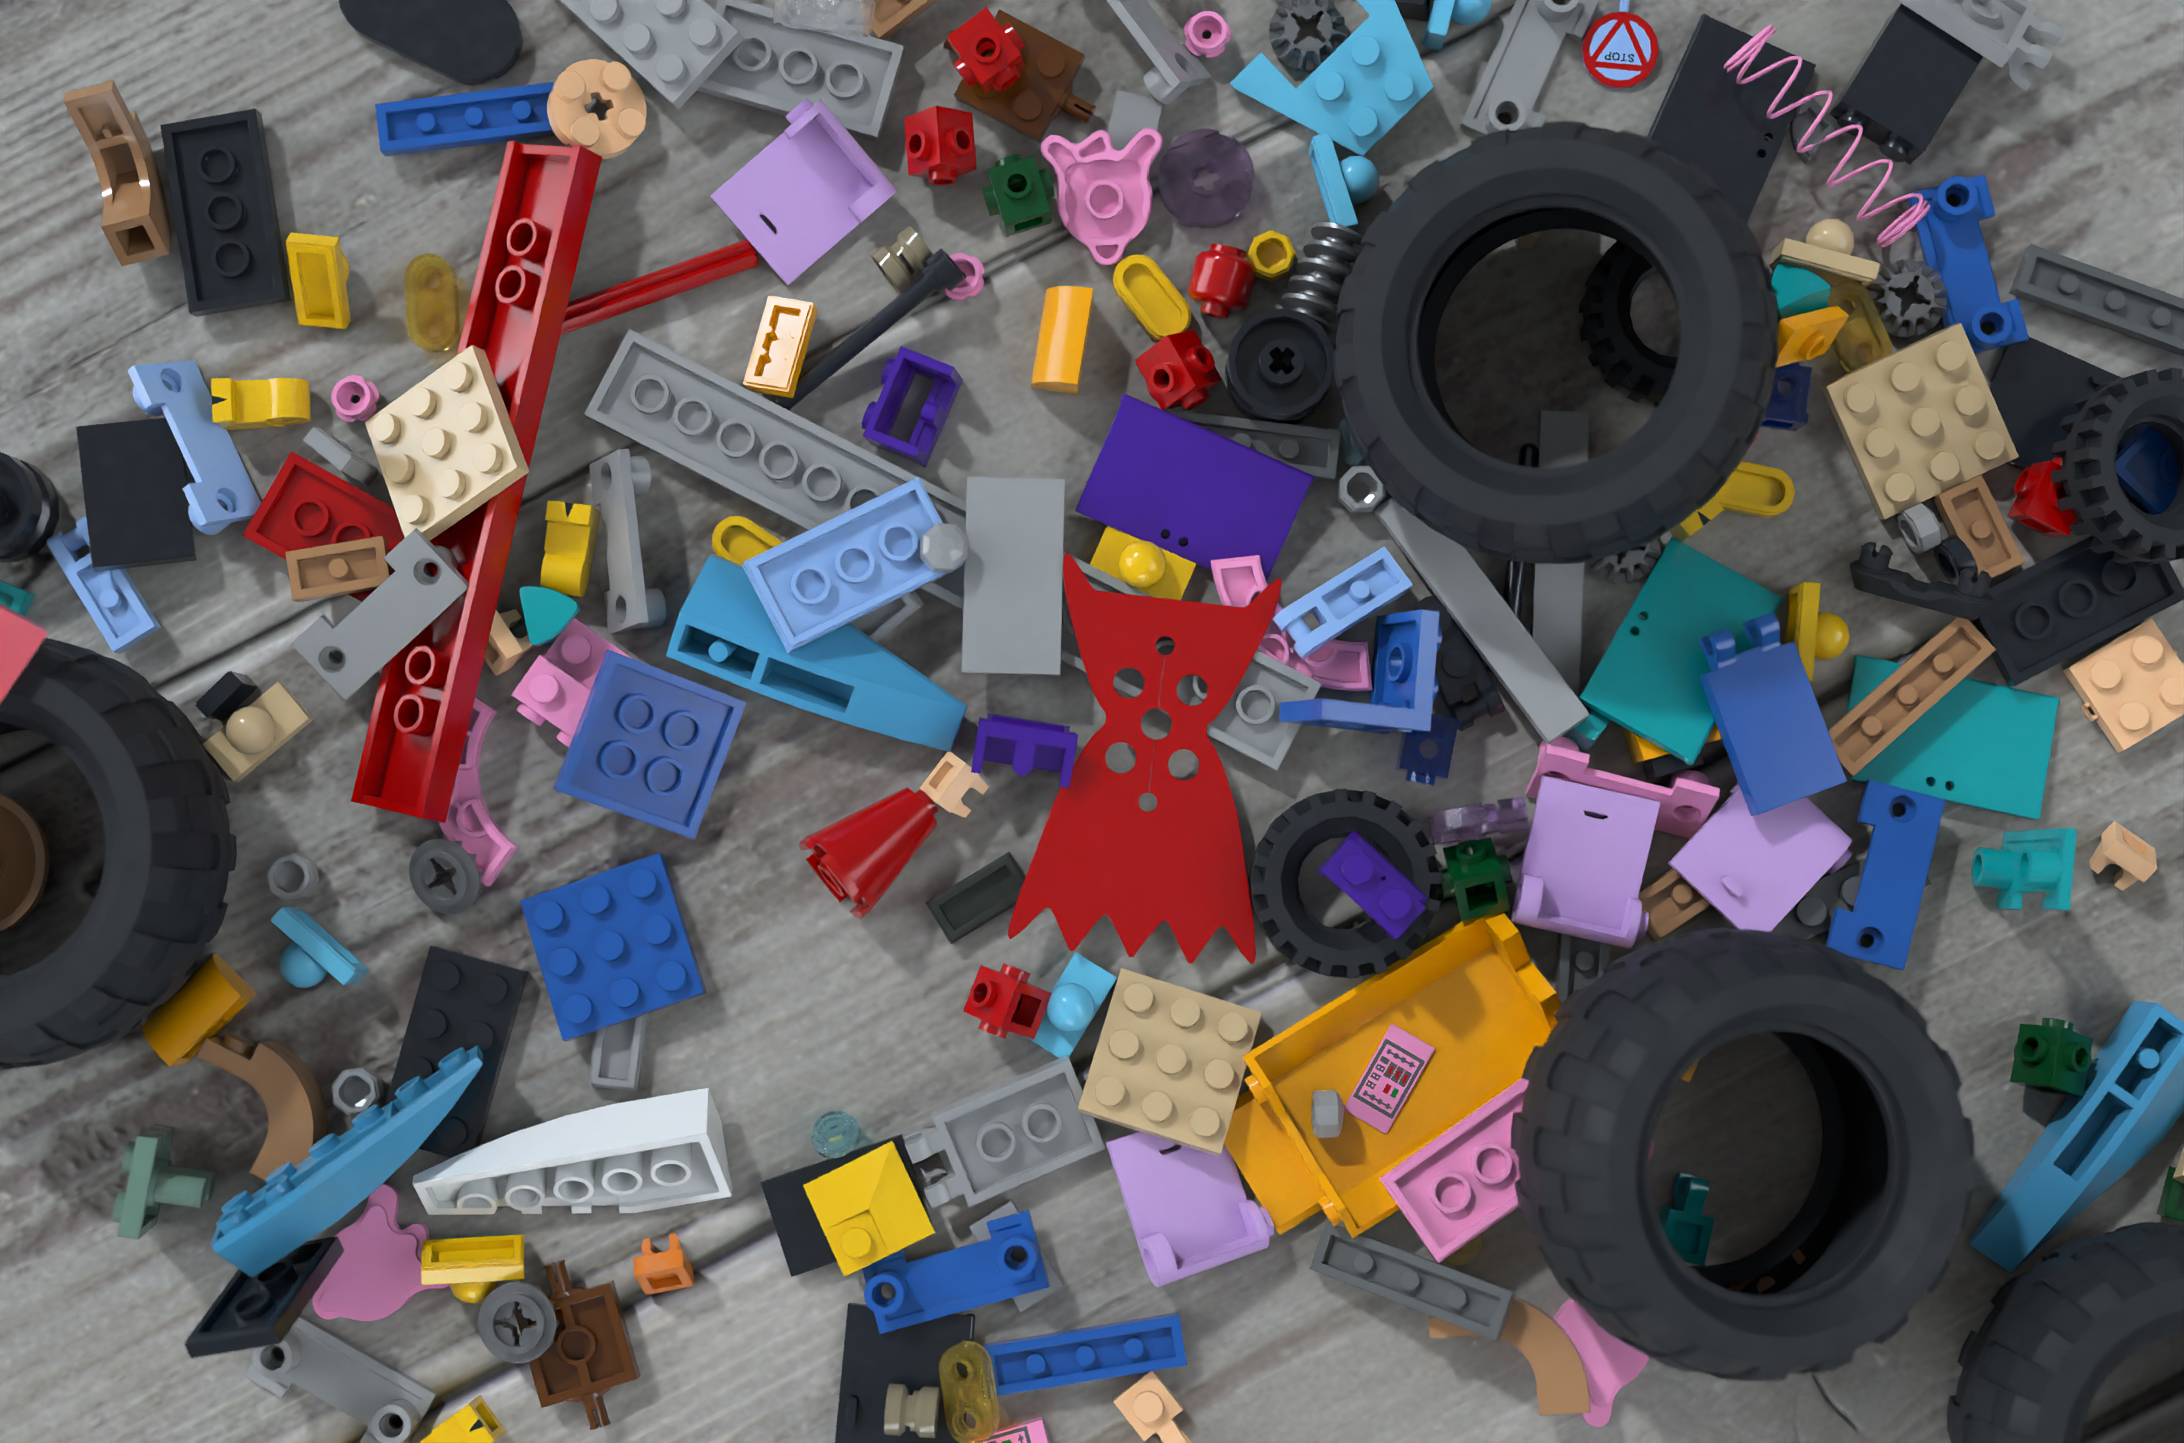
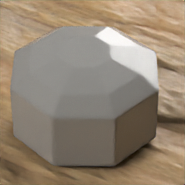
(1360, 490)
(1919, 528)
(944, 548)
(292, 876)
(357, 1090)
(1326, 1113)

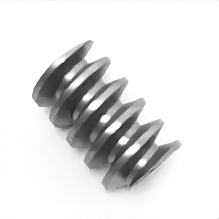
(1322, 272)

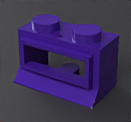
(897, 379)
(1025, 746)
(1374, 884)

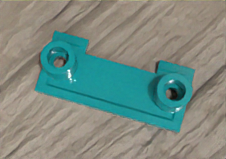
(2028, 864)

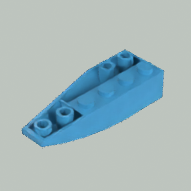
(834, 676)
(2093, 1139)
(340, 1170)

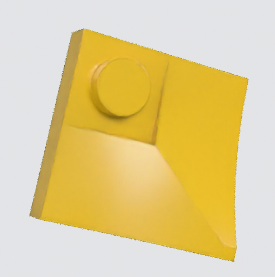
(868, 1209)

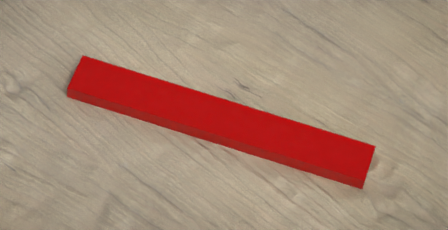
(518, 321)

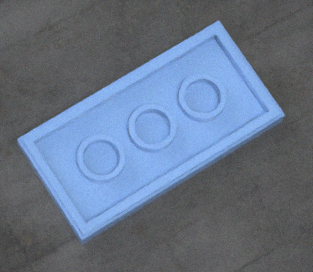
(845, 565)

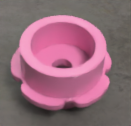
(1209, 22)
(973, 283)
(342, 398)

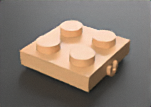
(2131, 685)

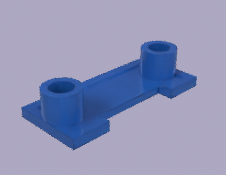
(1956, 249)
(1891, 875)
(957, 1277)

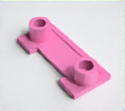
(1682, 805)

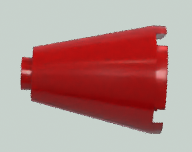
(871, 847)

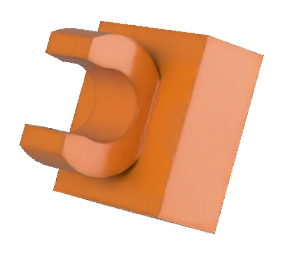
(663, 1270)

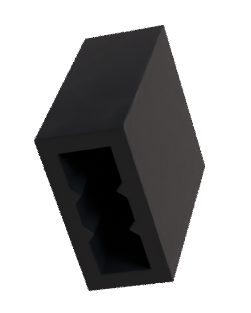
(1905, 85)

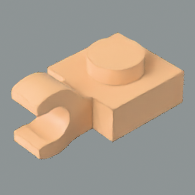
(1151, 1409)

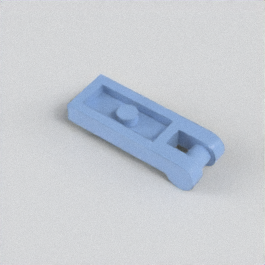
(107, 595)
(1344, 601)

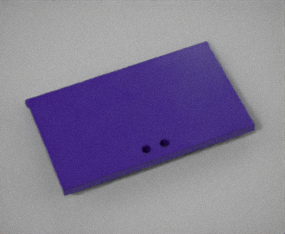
(1191, 488)

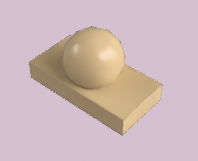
(1827, 254)
(257, 731)

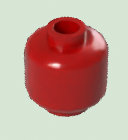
(1222, 280)

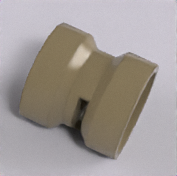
(913, 253)
(916, 1410)

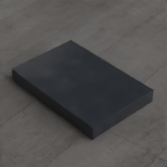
(135, 495)
(794, 1217)
(264, 1307)

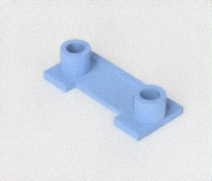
(222, 484)

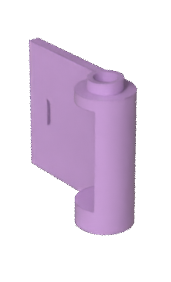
(809, 186)
(1763, 859)
(1585, 870)
(1185, 1206)

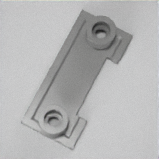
(1523, 62)
(1174, 64)
(614, 484)
(386, 617)
(345, 1379)

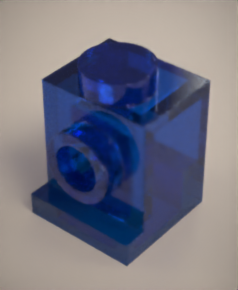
(1789, 411)
(1422, 769)

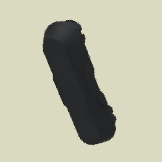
(1963, 600)

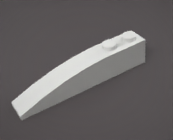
(618, 1154)

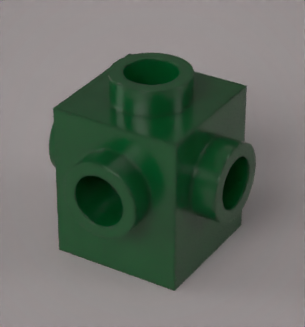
(1023, 209)
(1476, 878)
(2052, 1058)

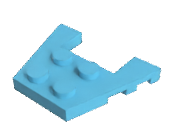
(1357, 89)

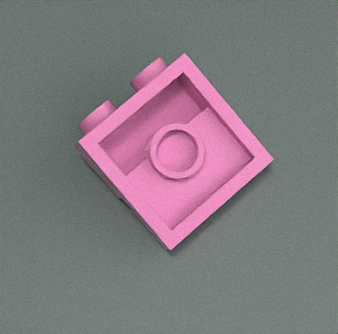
(563, 679)

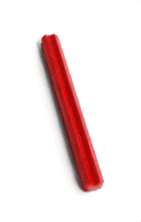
(659, 285)

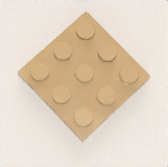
(1920, 421)
(446, 445)
(1169, 1062)

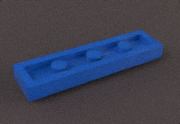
(464, 119)
(1087, 1354)

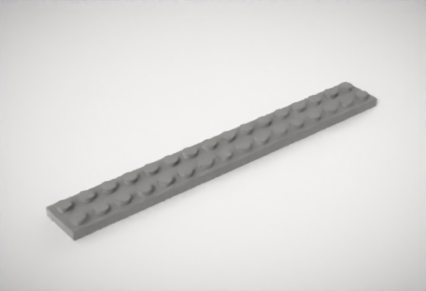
(817, 475)

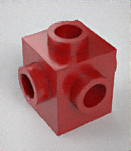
(985, 36)
(940, 145)
(1179, 371)
(2037, 498)
(1007, 1002)

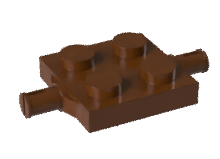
(1041, 89)
(588, 1347)

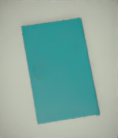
(1654, 664)
(1977, 737)

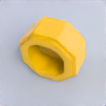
(1271, 255)

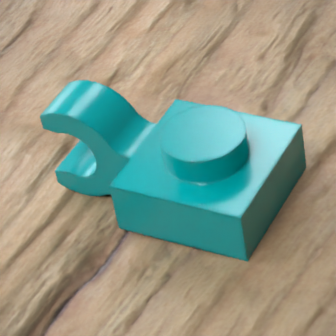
(1685, 1223)

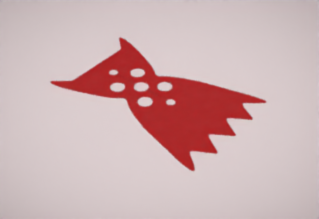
(1098, 843)

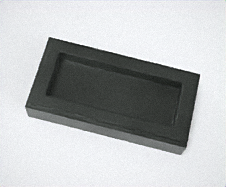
(978, 898)

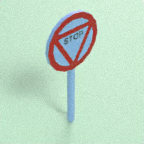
(1620, 49)

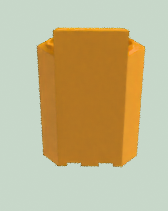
(1460, 993)

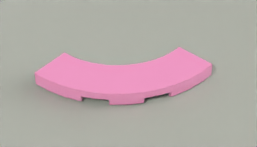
(1335, 665)
(468, 813)

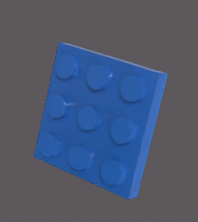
(649, 744)
(613, 947)

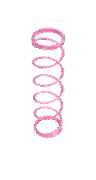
(1903, 222)

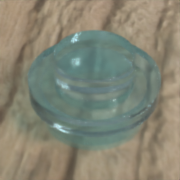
(835, 1134)

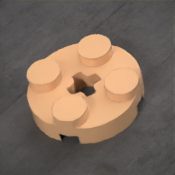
(612, 86)

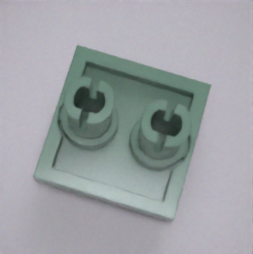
(156, 1181)

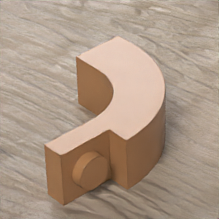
(131, 186)
(288, 1090)
(1548, 1348)

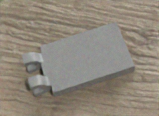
(1996, 30)
(1006, 1135)

